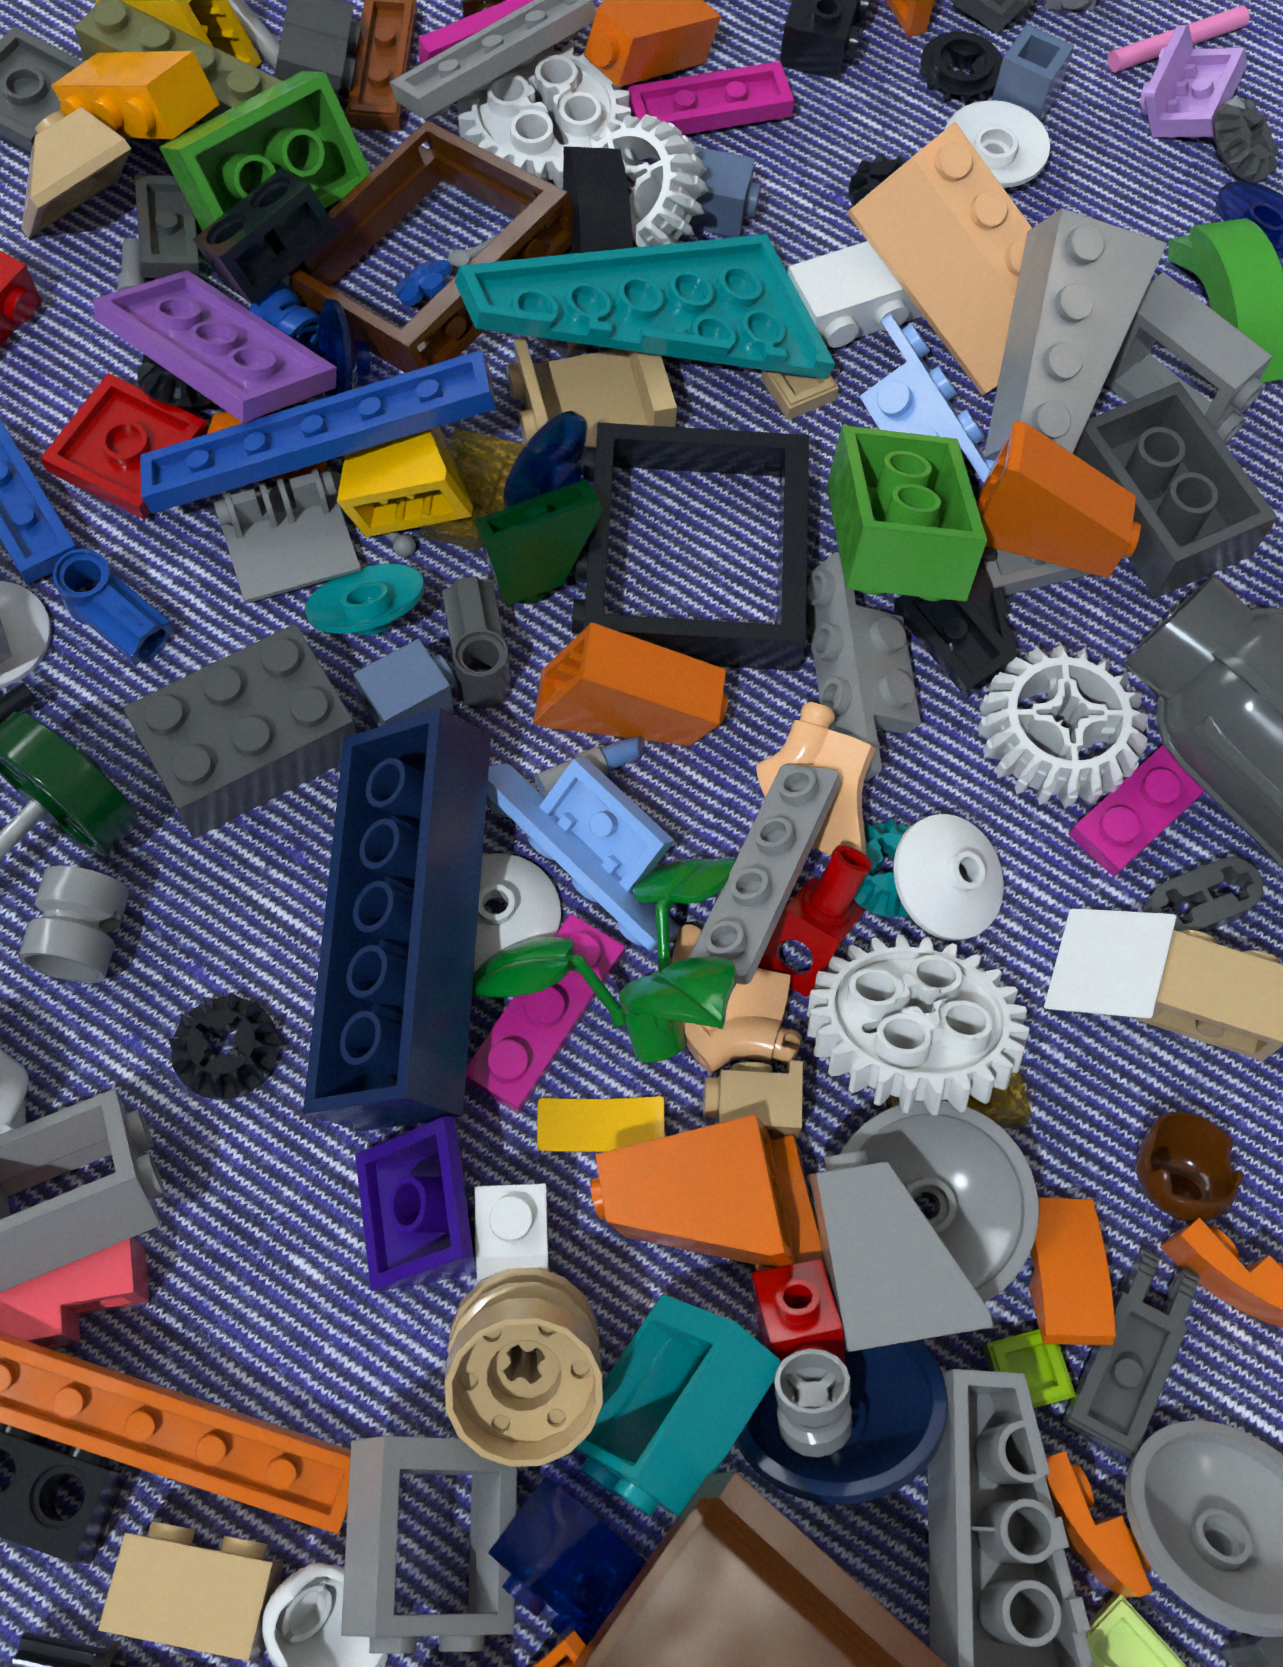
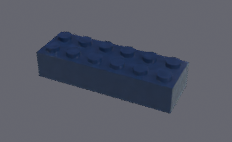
(400, 925)

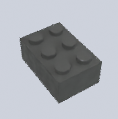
(1188, 487)
(243, 730)

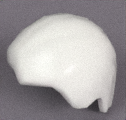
(306, 1622)

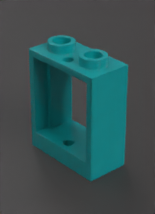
(675, 1405)

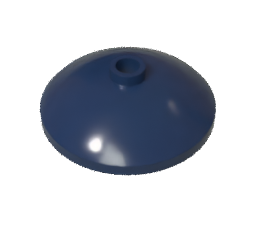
(895, 1430)

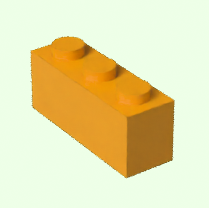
(139, 92)

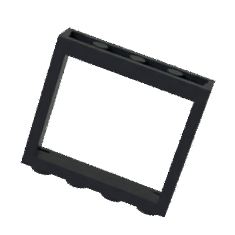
(710, 451)

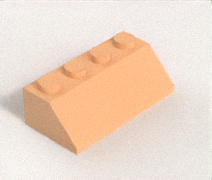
(951, 247)

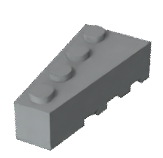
(1068, 323)
(994, 1537)

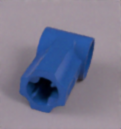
(111, 606)

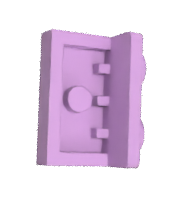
(1190, 86)

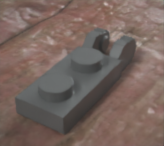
(1127, 1378)

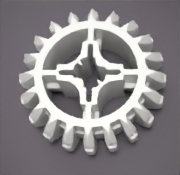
(659, 193)
(1042, 750)

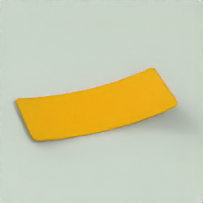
(598, 1123)

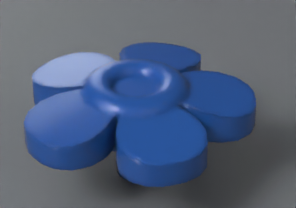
(424, 280)

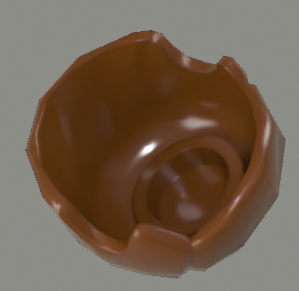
(1187, 1167)

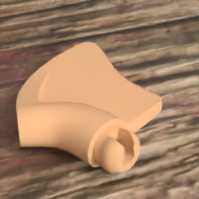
(815, 745)
(751, 1021)

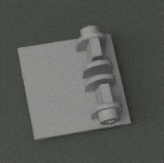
(286, 535)

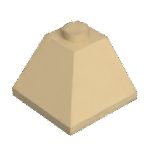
(69, 165)

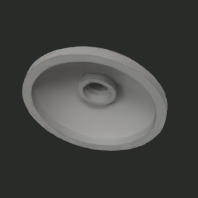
(977, 1180)
(1212, 1521)

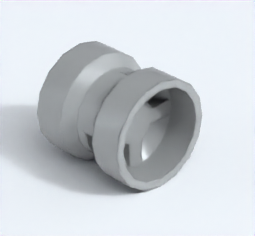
(813, 1402)

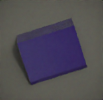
(416, 1208)

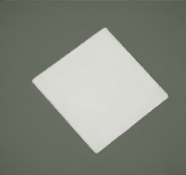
(1110, 962)

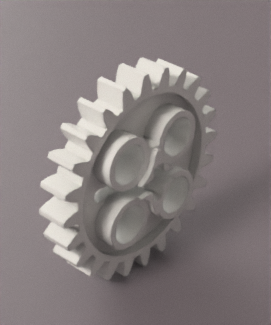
(568, 95)
(917, 1024)

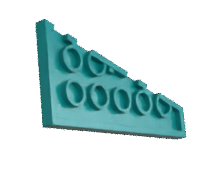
(679, 300)

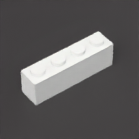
(850, 294)

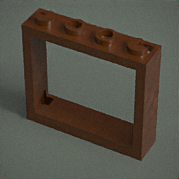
(392, 191)

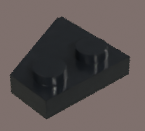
(964, 637)

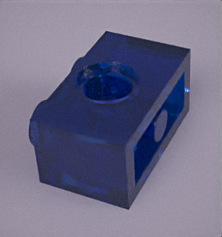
(565, 1561)

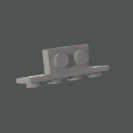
(859, 661)
(768, 867)

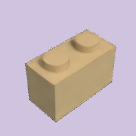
(1221, 995)
(191, 1593)

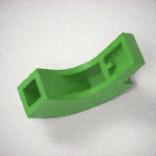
(1240, 280)

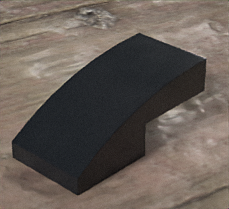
(598, 198)

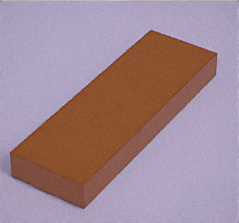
(380, 57)

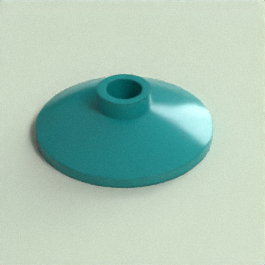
(365, 599)

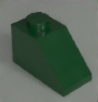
(538, 540)

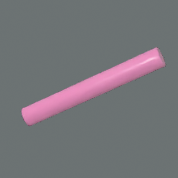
(1200, 31)

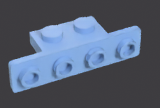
(918, 399)
(593, 836)

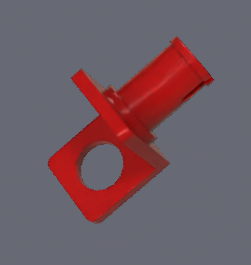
(820, 917)

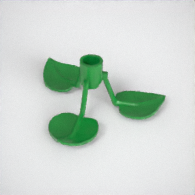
(650, 1006)

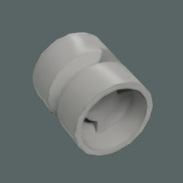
(73, 930)

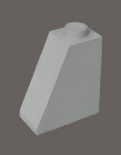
(886, 1259)

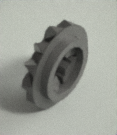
(1245, 140)

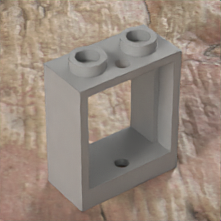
(1201, 341)
(85, 1217)
(373, 1544)

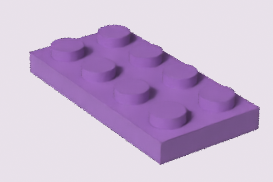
(215, 345)

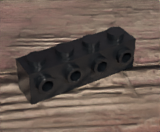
(822, 35)

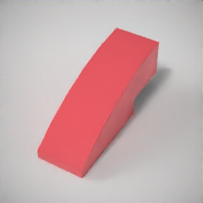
(50, 1305)

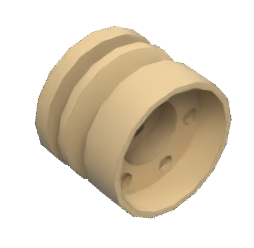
(518, 1402)

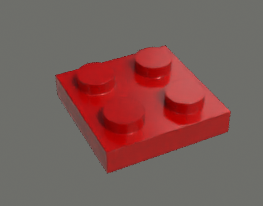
(107, 436)

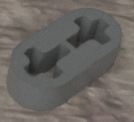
(1197, 888)

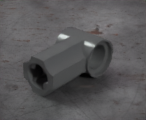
(477, 641)

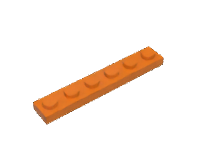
(173, 1434)

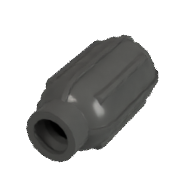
(1222, 703)

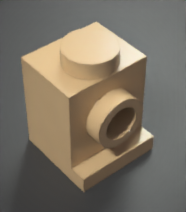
(757, 1090)

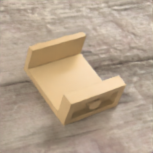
(599, 386)

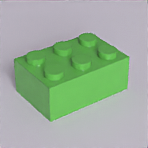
(284, 127)
(904, 514)

